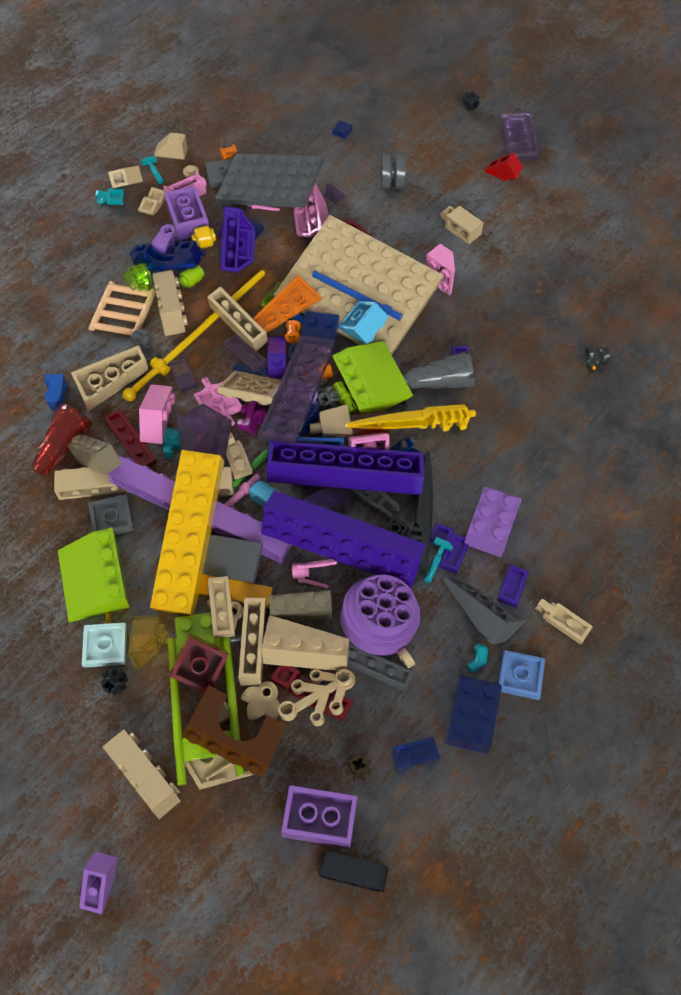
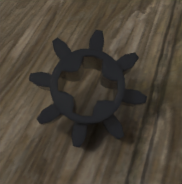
(470, 101)
(114, 681)

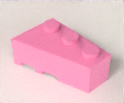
(155, 413)

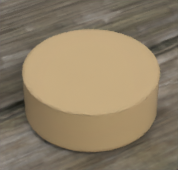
(406, 658)

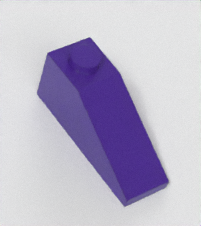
(276, 357)

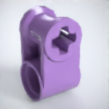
(165, 238)

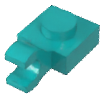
(113, 196)
(170, 442)

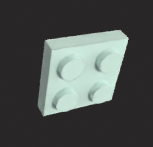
(104, 645)

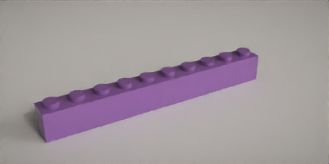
(227, 519)

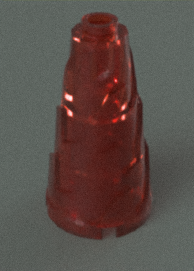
(64, 426)

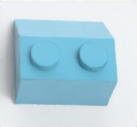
(364, 321)

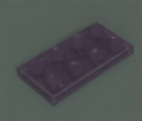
(520, 136)

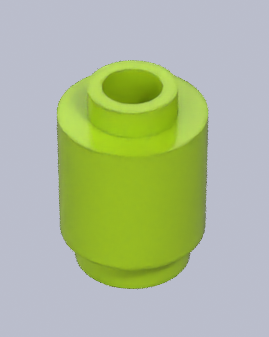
(191, 276)

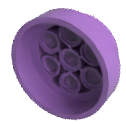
(365, 630)

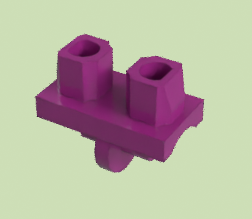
(254, 417)

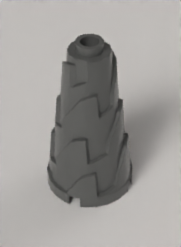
(450, 372)

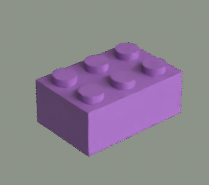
(185, 211)
(492, 521)
(319, 816)

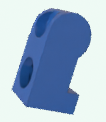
(56, 390)

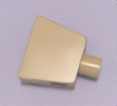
(333, 423)

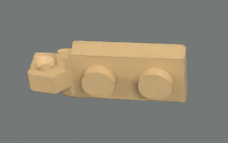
(237, 458)
(564, 620)

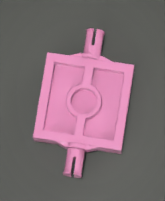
(218, 402)

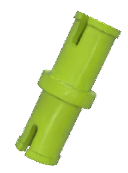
(346, 398)

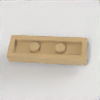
(221, 607)

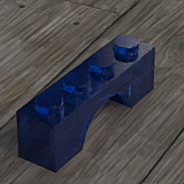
(184, 256)

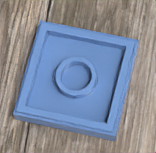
(521, 674)

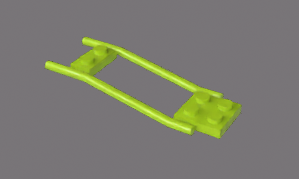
(200, 626)

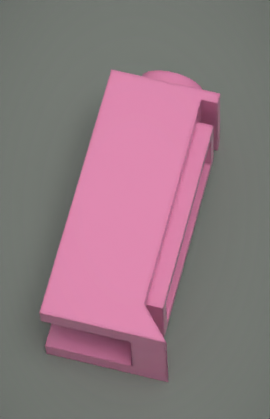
(195, 180)

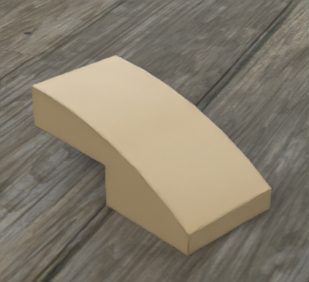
(152, 202)

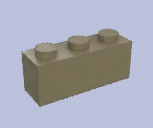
(301, 606)

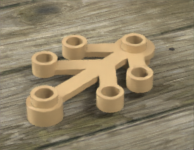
(319, 693)

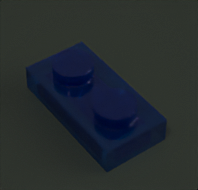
(415, 753)

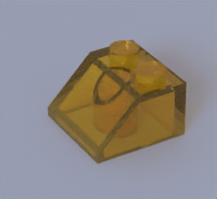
(146, 640)

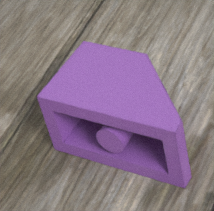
(97, 882)

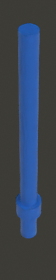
(386, 308)

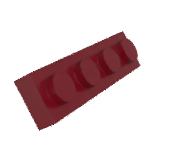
(129, 439)

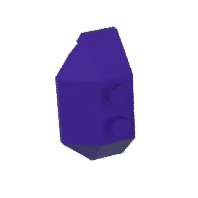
(236, 241)

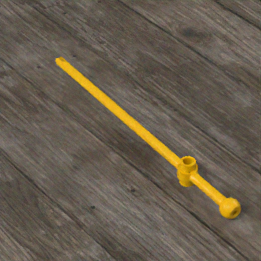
(160, 366)

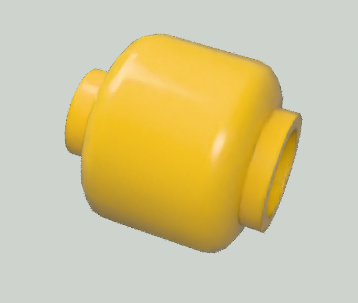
(204, 236)

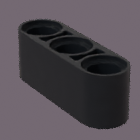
(353, 871)

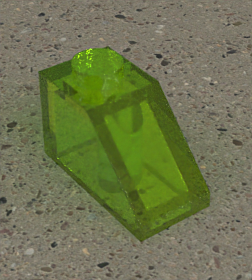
(138, 277)

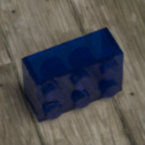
(473, 714)

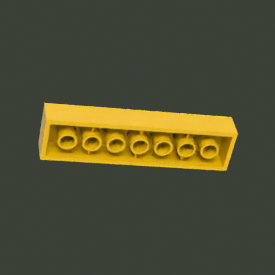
(187, 533)

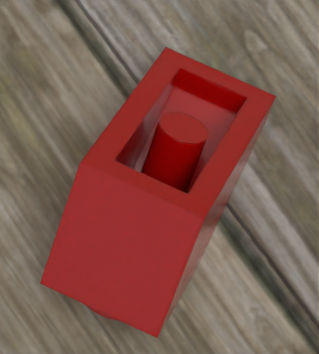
(505, 167)

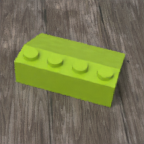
(372, 377)
(93, 576)

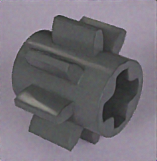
(142, 338)
(328, 397)

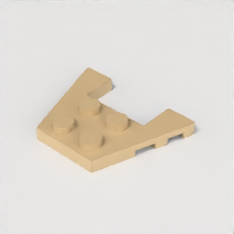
(217, 769)

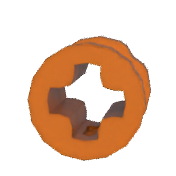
(223, 151)
(293, 328)

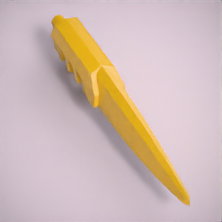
(440, 415)

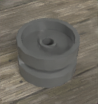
(393, 170)

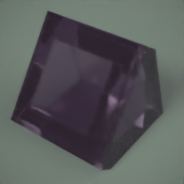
(334, 194)

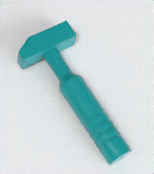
(150, 160)
(437, 558)

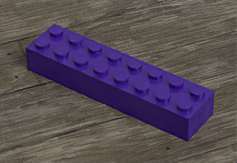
(345, 467)
(341, 538)

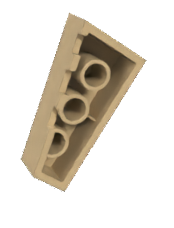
(169, 304)
(109, 376)
(303, 646)
(142, 774)

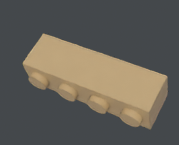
(237, 318)
(83, 483)
(251, 643)

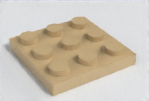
(249, 387)

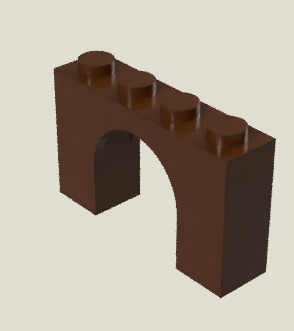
(206, 732)

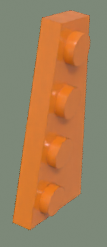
(288, 303)

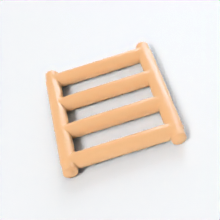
(106, 299)

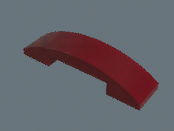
(287, 674)

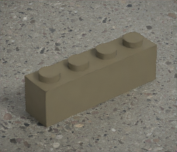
(94, 453)

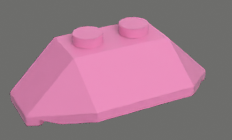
(312, 217)

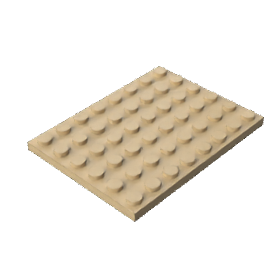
(369, 269)

